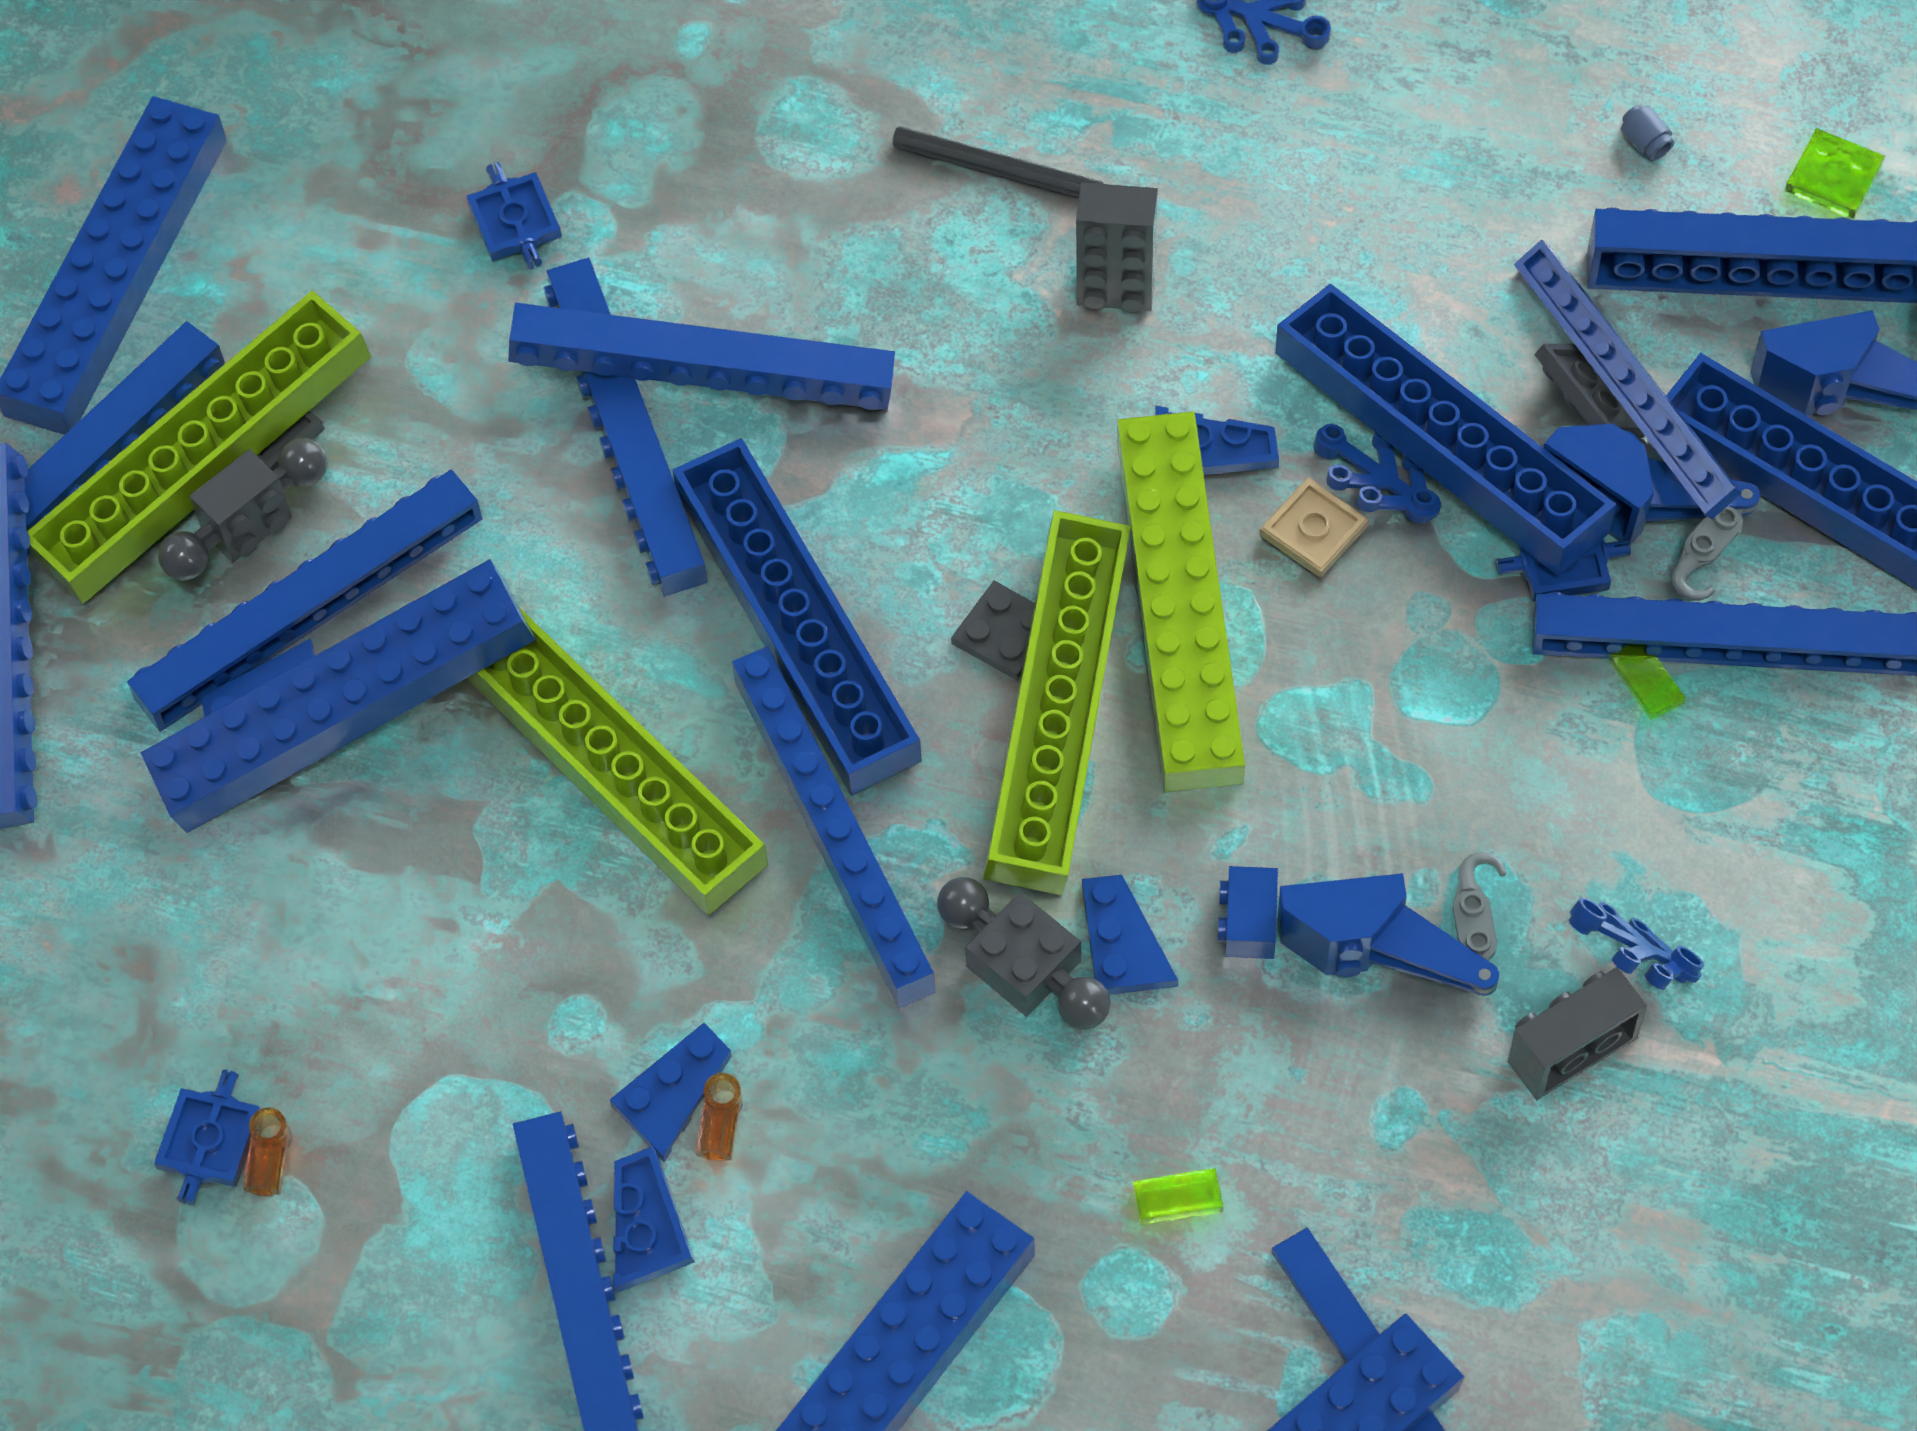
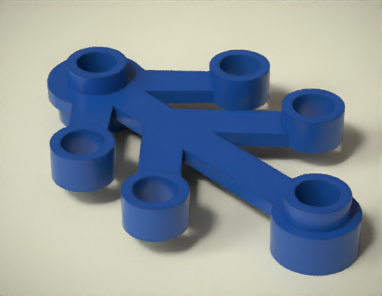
(1261, 13)
(1415, 500)
(1645, 945)

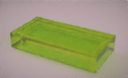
(1647, 680)
(1178, 1196)

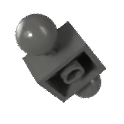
(241, 507)
(1023, 953)

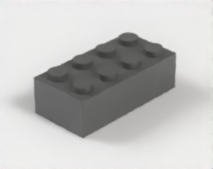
(1116, 246)

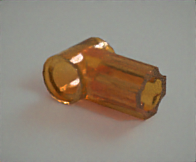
(719, 1120)
(266, 1155)

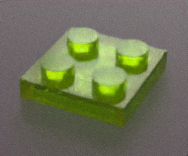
(1835, 173)

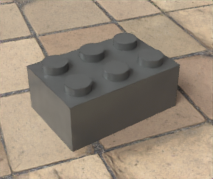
(1576, 1032)

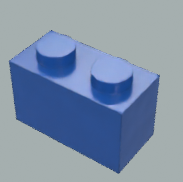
(1250, 912)

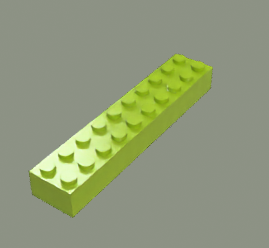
(232, 411)
(1180, 603)
(1057, 703)
(623, 770)

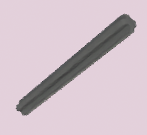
(989, 161)

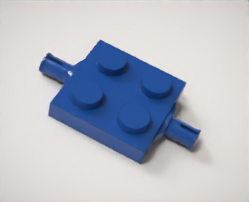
(514, 216)
(1584, 576)
(207, 1137)

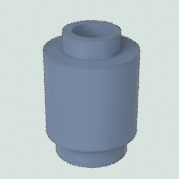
(1647, 132)

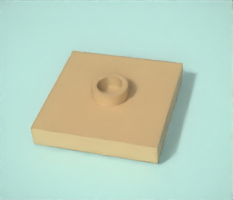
(1314, 527)

